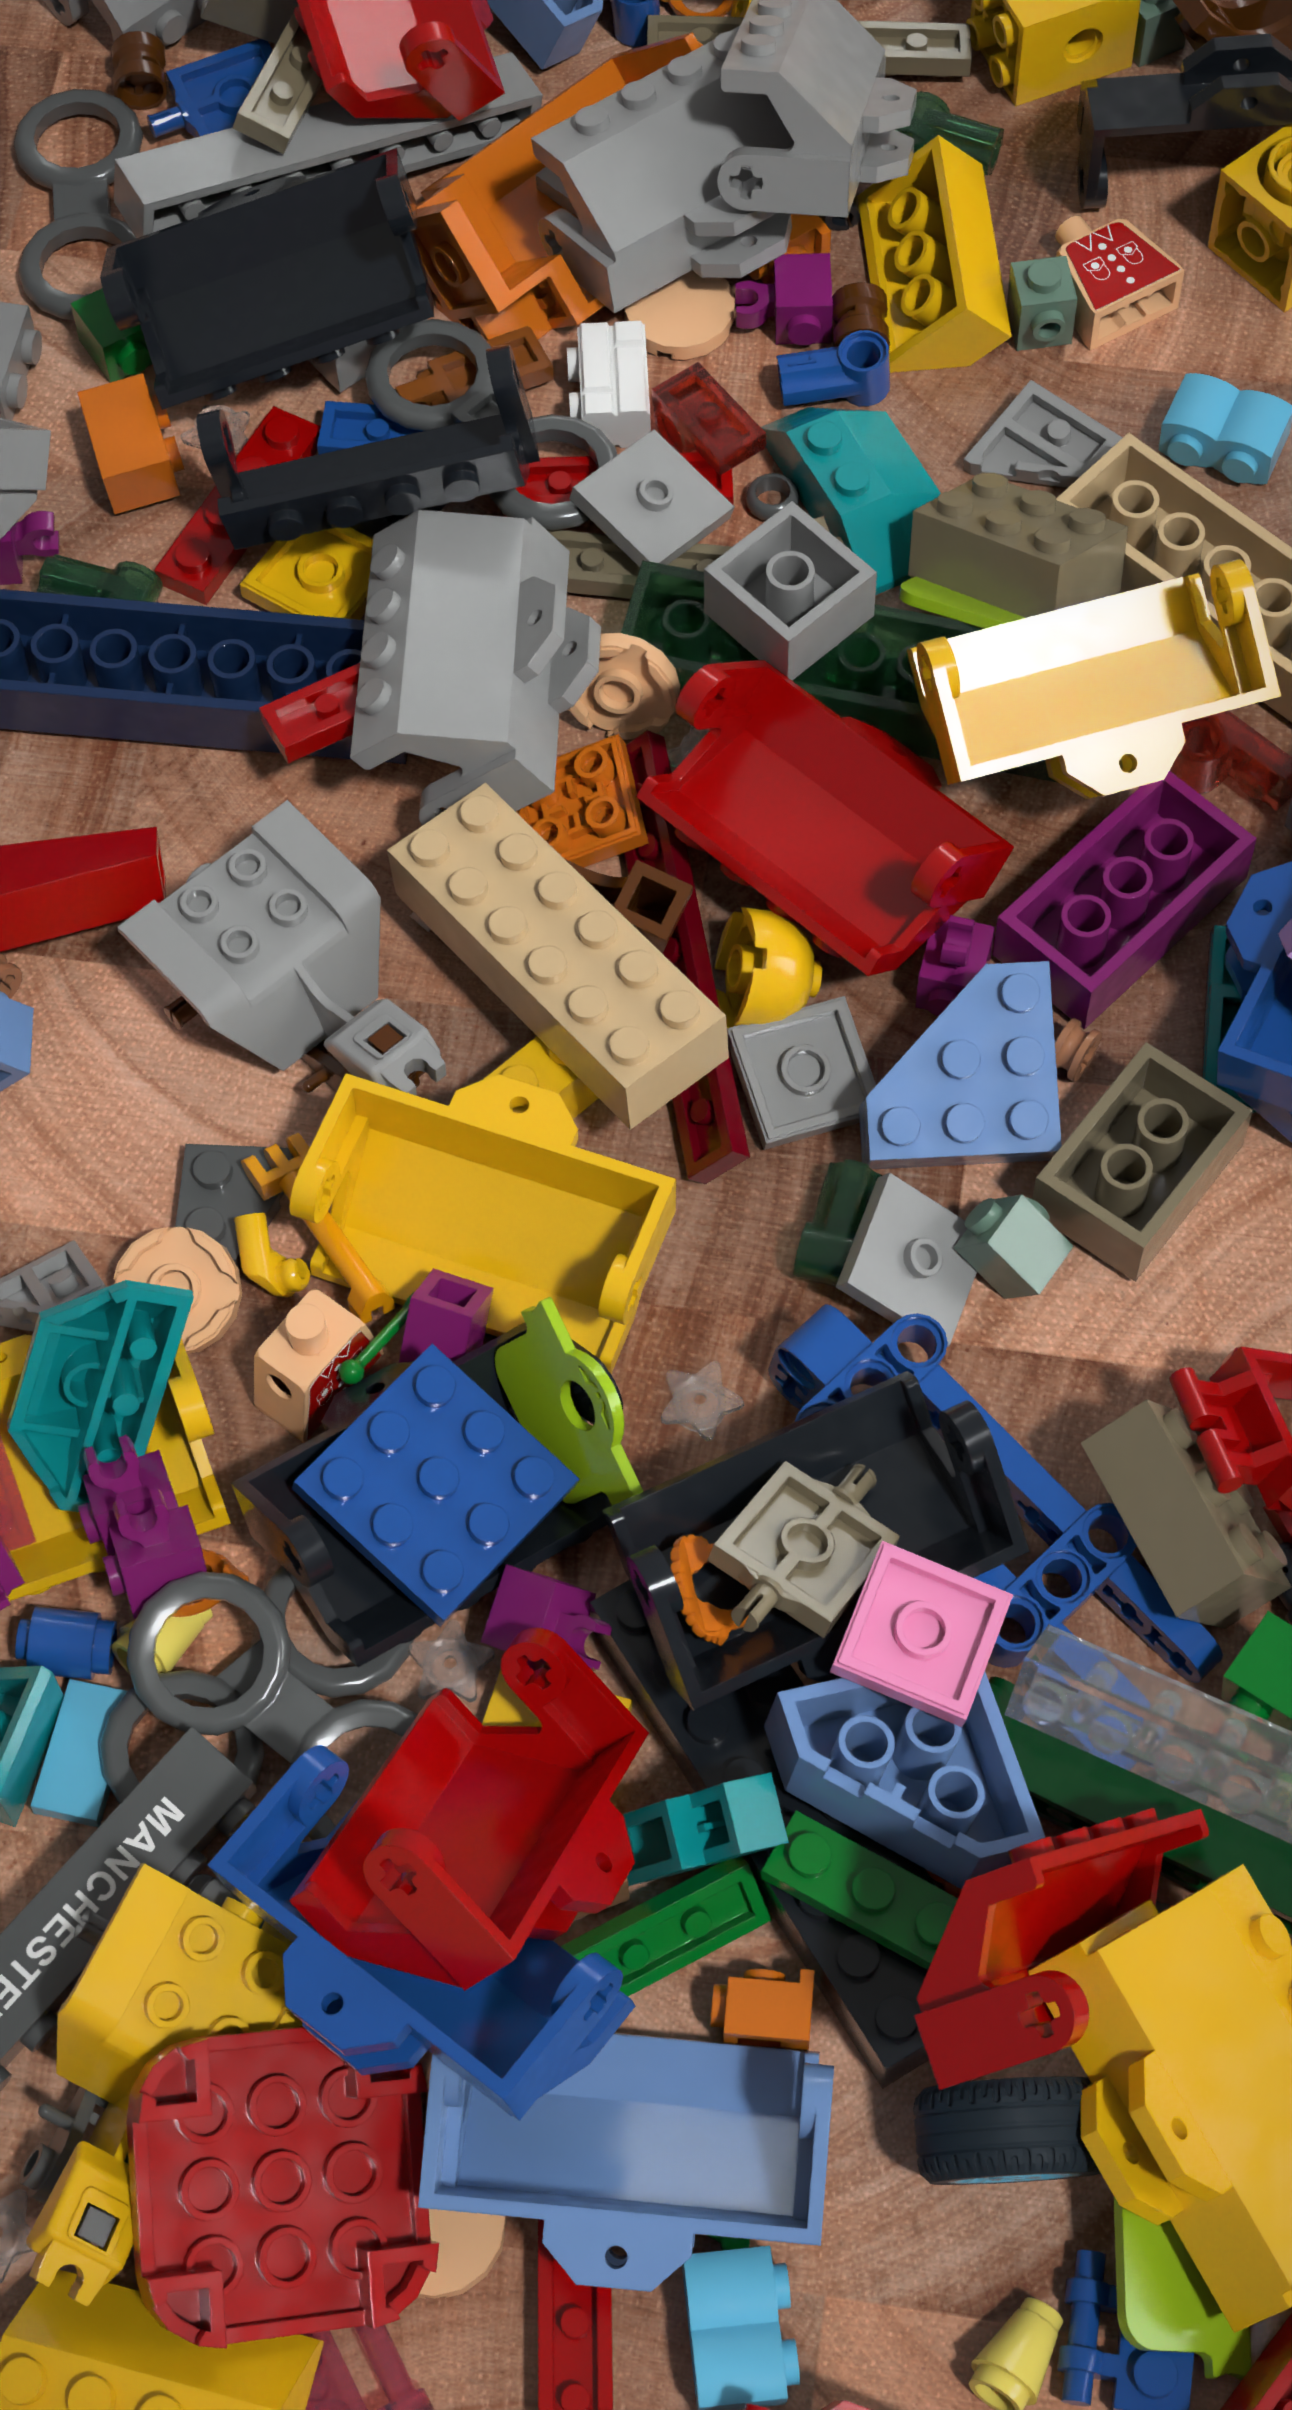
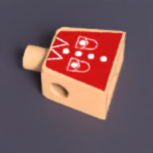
(1117, 278)
(306, 1358)

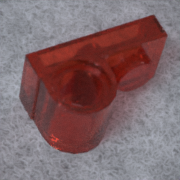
(702, 416)
(1236, 752)

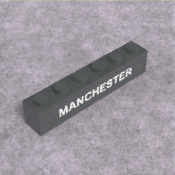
(161, 1824)

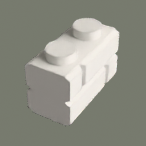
(611, 379)

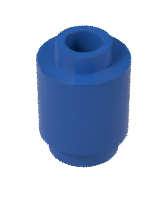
(67, 1642)

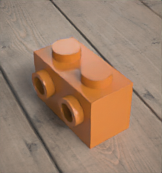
(129, 443)

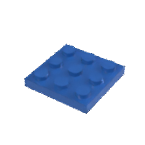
(435, 1484)

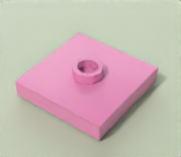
(921, 1633)

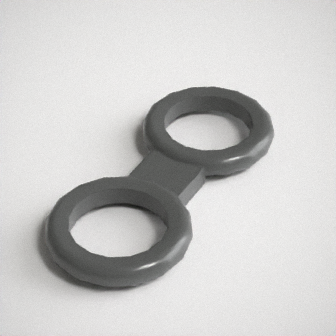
(79, 193)
(477, 404)
(230, 1686)
(277, 1704)

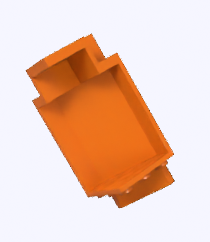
(484, 216)

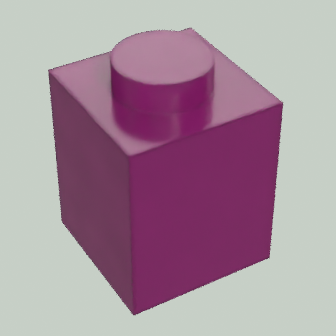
(448, 1314)

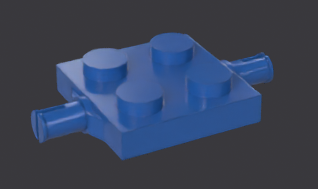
(211, 90)

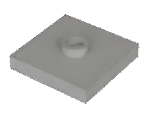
(651, 501)
(802, 1072)
(907, 1257)

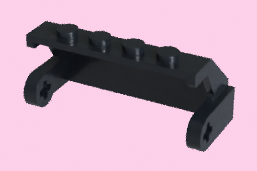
(1219, 87)
(273, 279)
(376, 481)
(935, 1494)
(341, 1587)

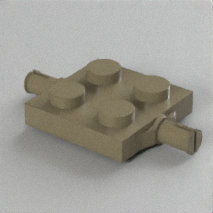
(802, 1548)

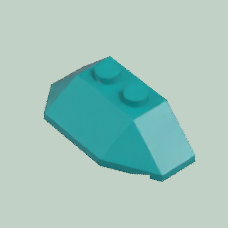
(857, 477)
(94, 1377)

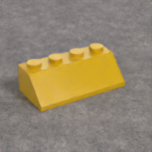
(936, 261)
(123, 2360)

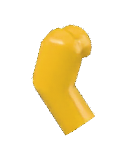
(263, 1264)

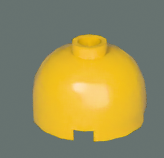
(766, 968)

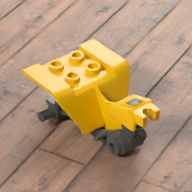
(162, 1972)

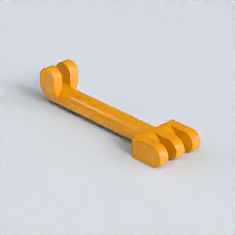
(366, 1290)

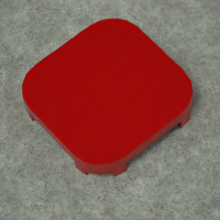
(275, 2188)

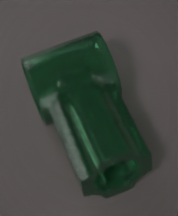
(974, 138)
(81, 578)
(835, 1223)

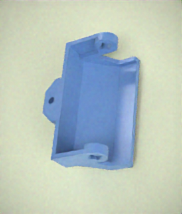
(642, 2154)

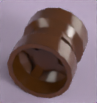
(139, 70)
(866, 310)

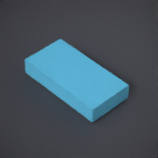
(72, 1772)

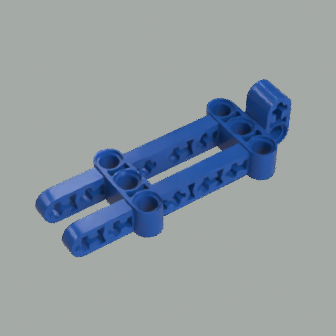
(832, 1355)

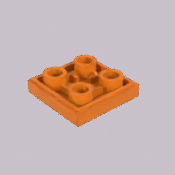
(592, 806)

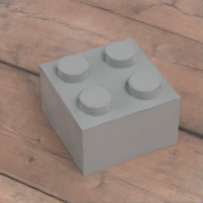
(789, 591)

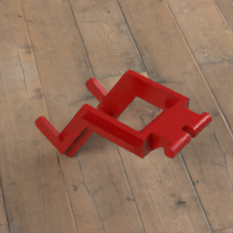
(1241, 1422)

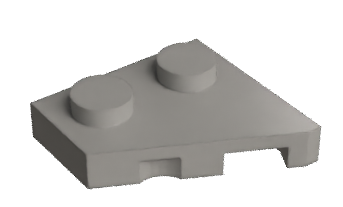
(1040, 441)
(45, 1284)

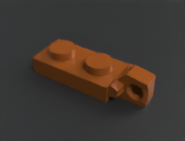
(454, 373)

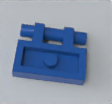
(1140, 2377)

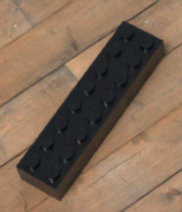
(726, 1741)

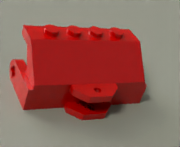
(402, 55)
(822, 816)
(483, 1828)
(978, 1994)

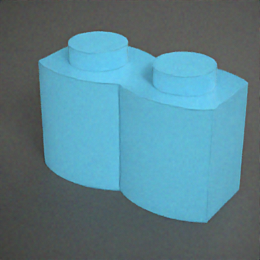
(1225, 428)
(736, 2329)

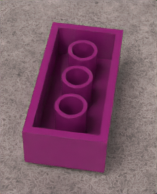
(1125, 895)

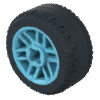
(1002, 2131)

